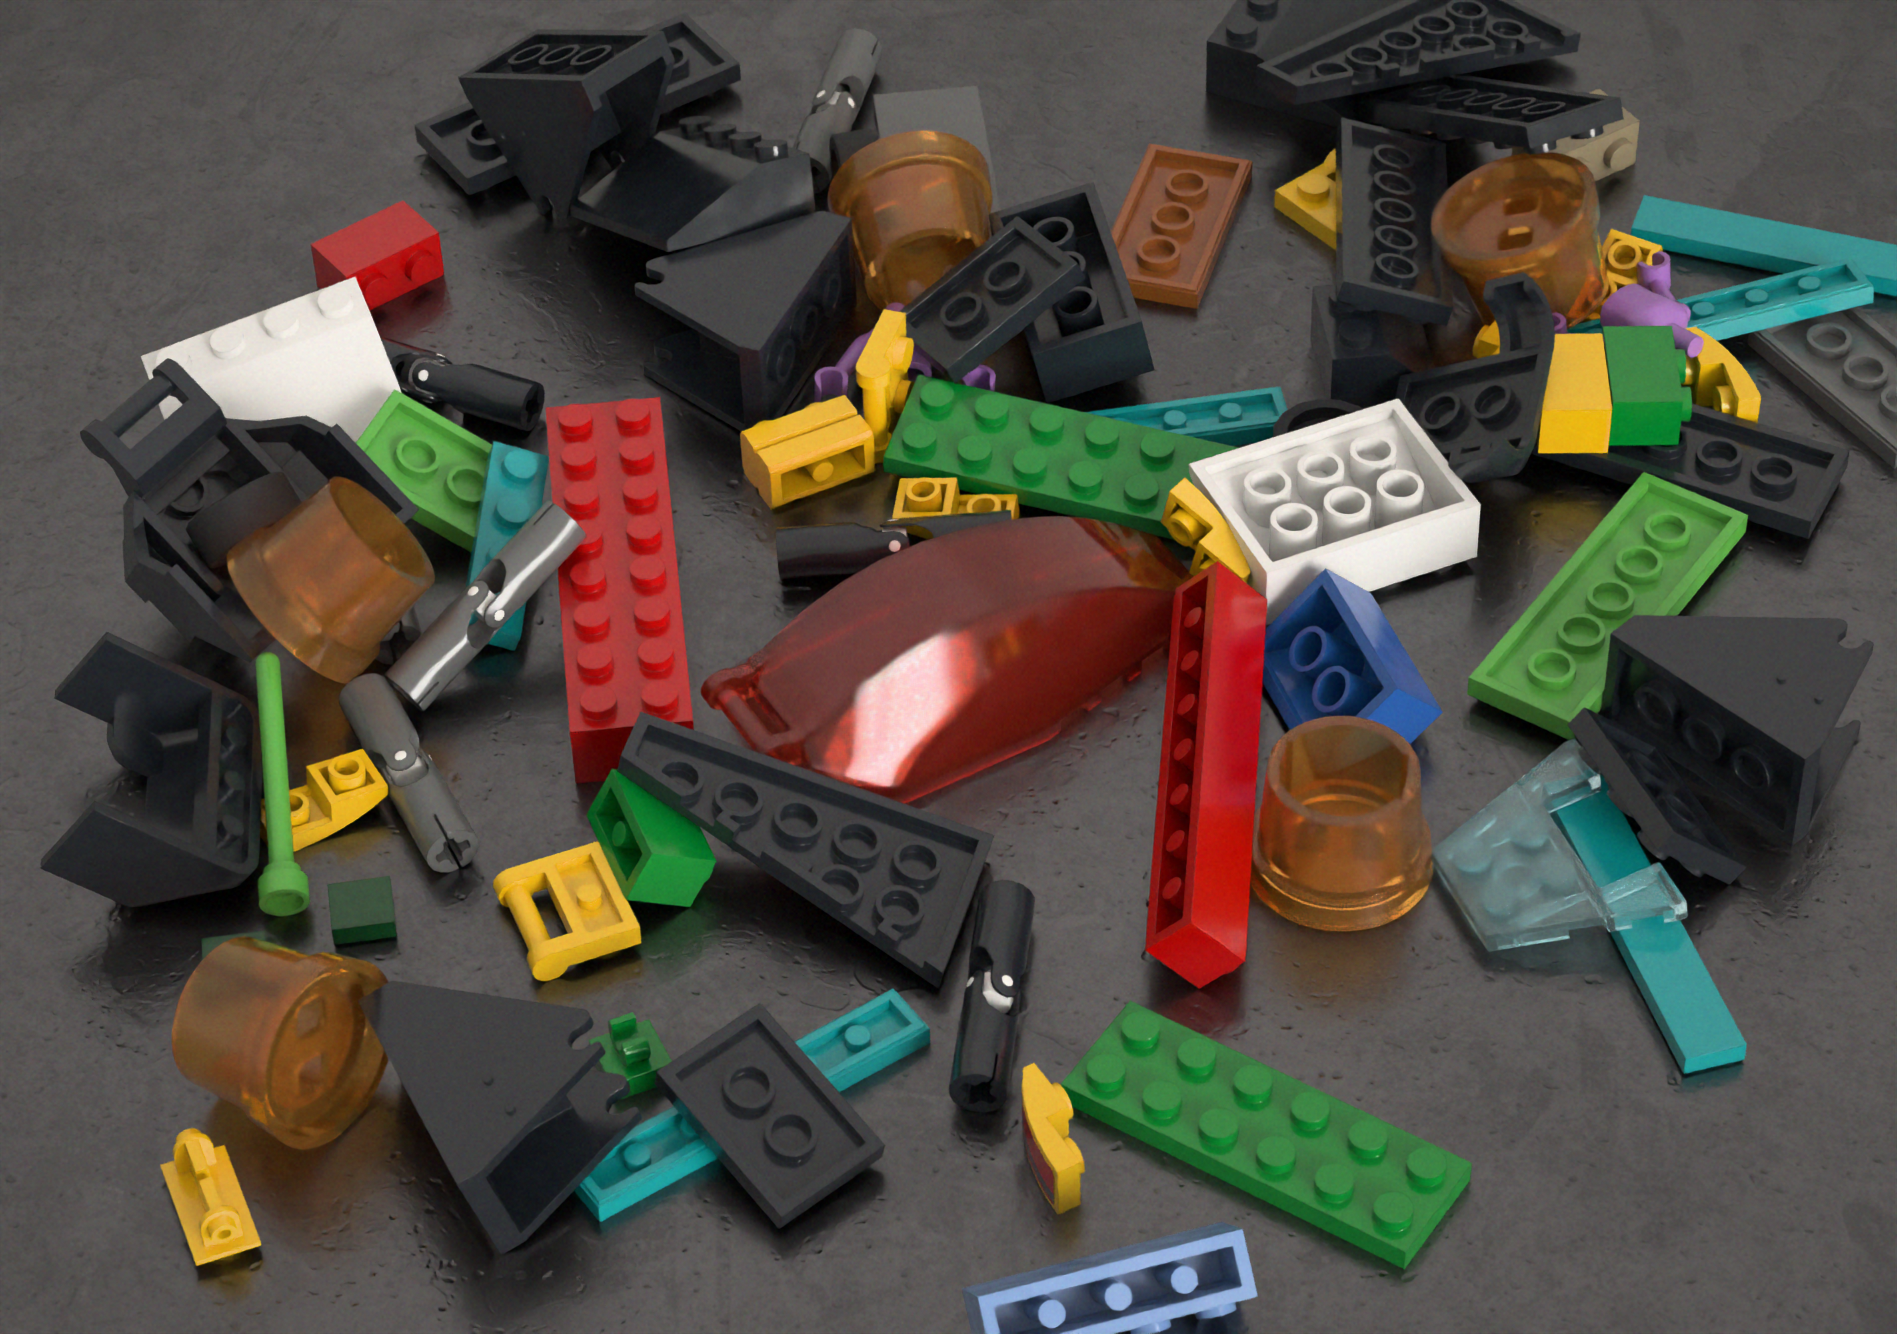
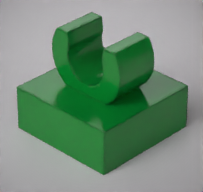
(633, 1052)

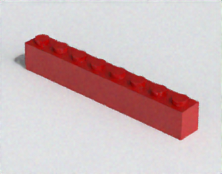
(1207, 777)

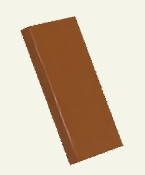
(1178, 221)

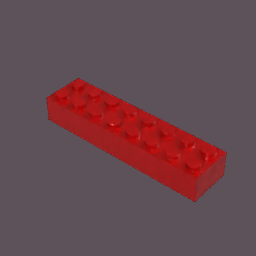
(621, 581)

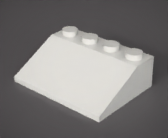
(292, 361)
(1344, 497)

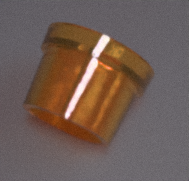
(914, 210)
(1528, 218)
(332, 577)
(1341, 826)
(281, 1037)

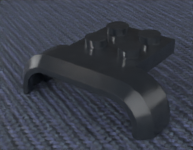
(1490, 407)

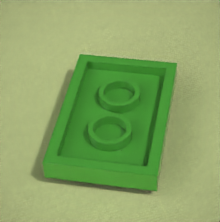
(431, 464)

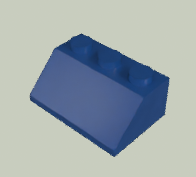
(1343, 659)

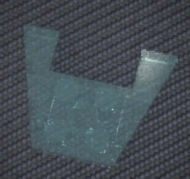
(1524, 879)

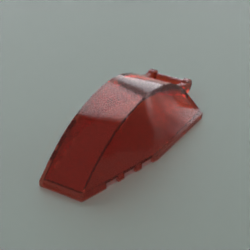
(956, 652)

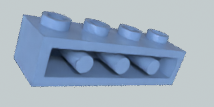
(1121, 1288)

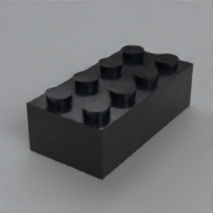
(1095, 328)

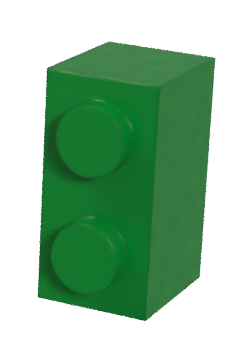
(1645, 385)
(649, 845)

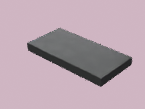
(940, 110)
(1844, 367)

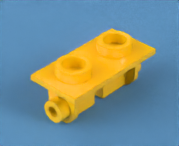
(208, 1199)

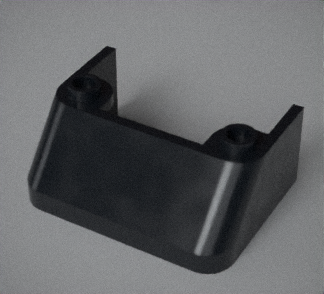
(201, 774)

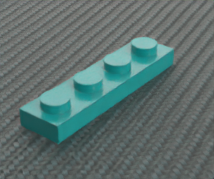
(508, 499)

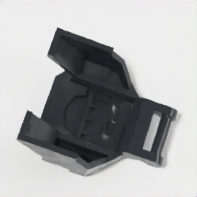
(191, 465)

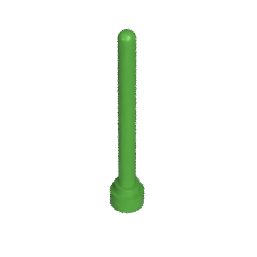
(283, 886)

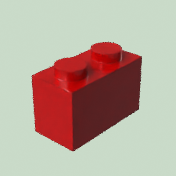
(384, 252)

